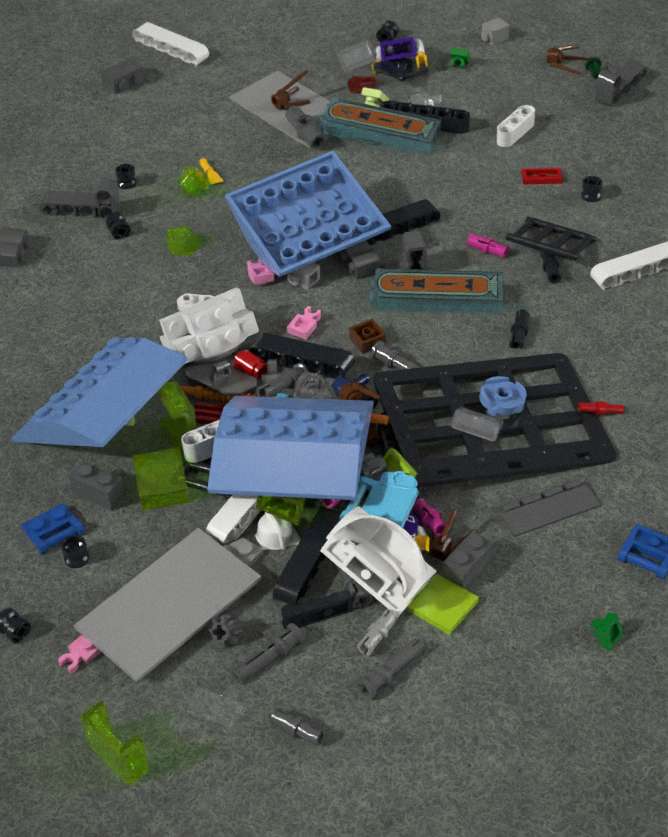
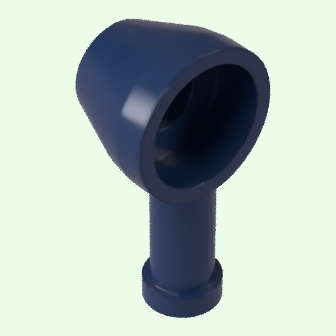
(340, 381)

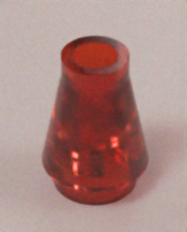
(356, 83)

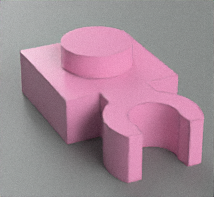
(259, 273)
(305, 324)
(80, 651)

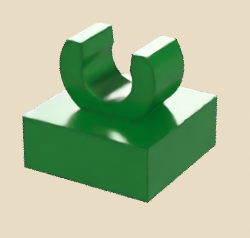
(459, 56)
(607, 630)

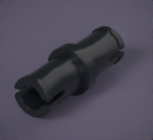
(551, 267)
(519, 329)

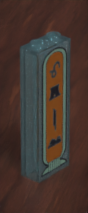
(380, 126)
(437, 291)

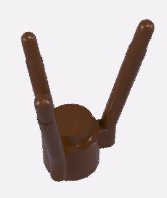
(555, 56)
(282, 98)
(353, 392)
(442, 546)

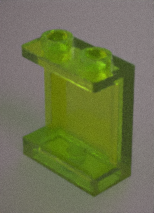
(181, 413)
(160, 478)
(125, 759)

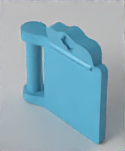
(388, 498)

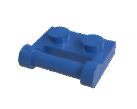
(50, 523)
(650, 544)

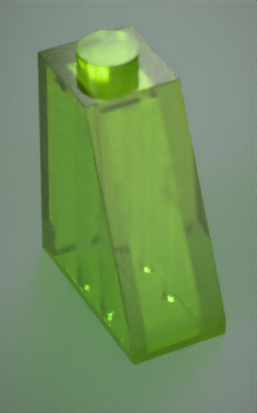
(286, 508)

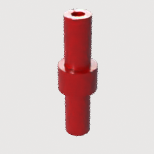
(600, 408)

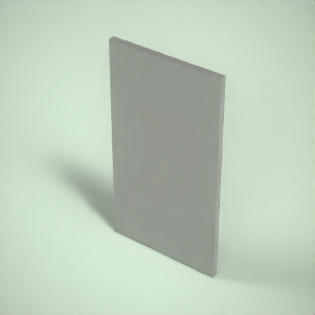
(258, 101)
(167, 604)

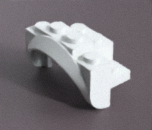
(215, 327)
(379, 559)

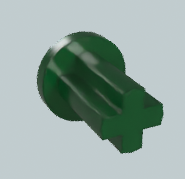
(593, 64)

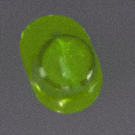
(193, 181)
(182, 241)

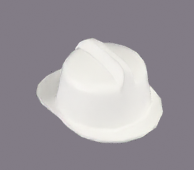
(276, 533)

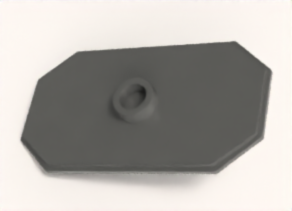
(221, 377)

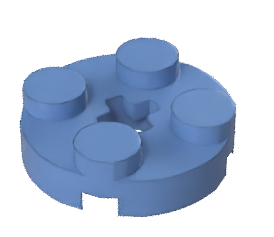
(497, 405)

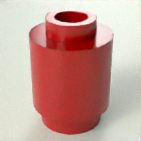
(250, 364)

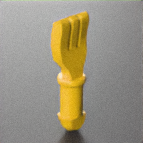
(212, 176)

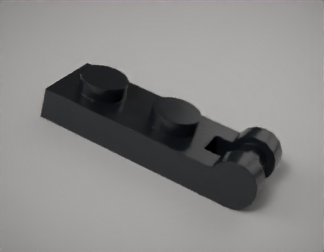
(317, 610)

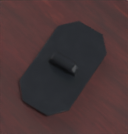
(400, 68)

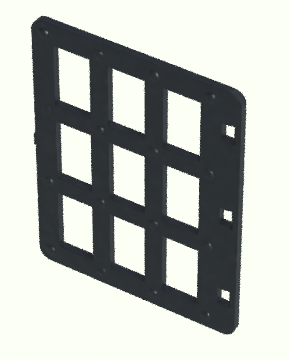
(494, 464)

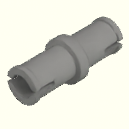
(377, 632)

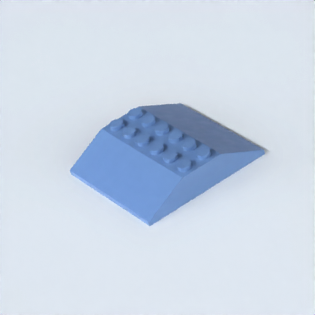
(305, 214)
(103, 394)
(290, 447)

